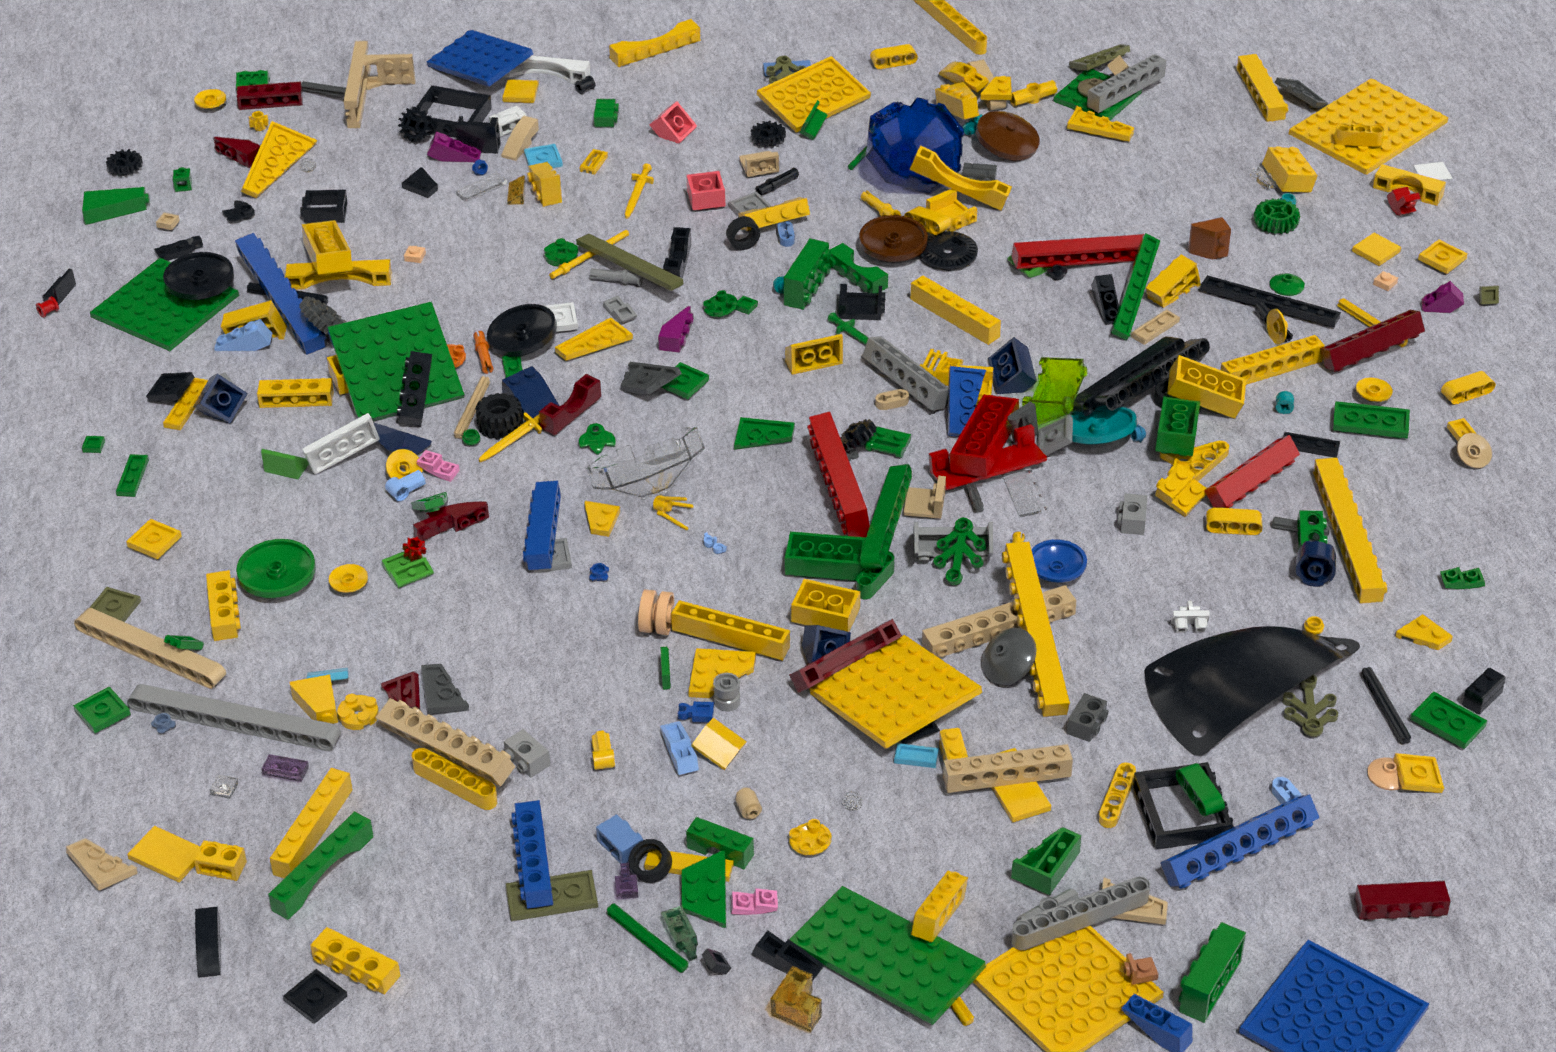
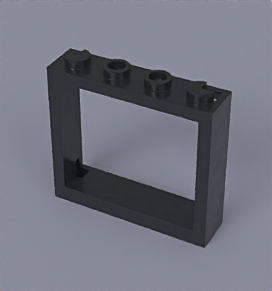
(479, 102)
(1181, 837)

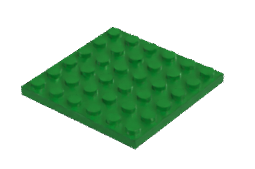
(154, 314)
(375, 353)

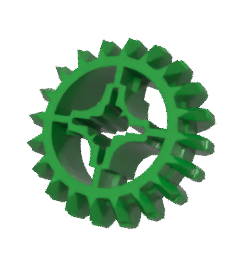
(1276, 216)

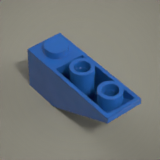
(1161, 1025)

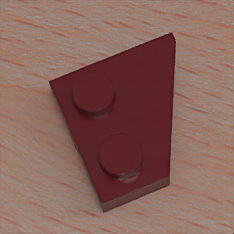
(404, 689)

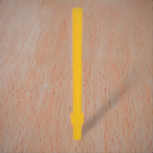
(565, 267)

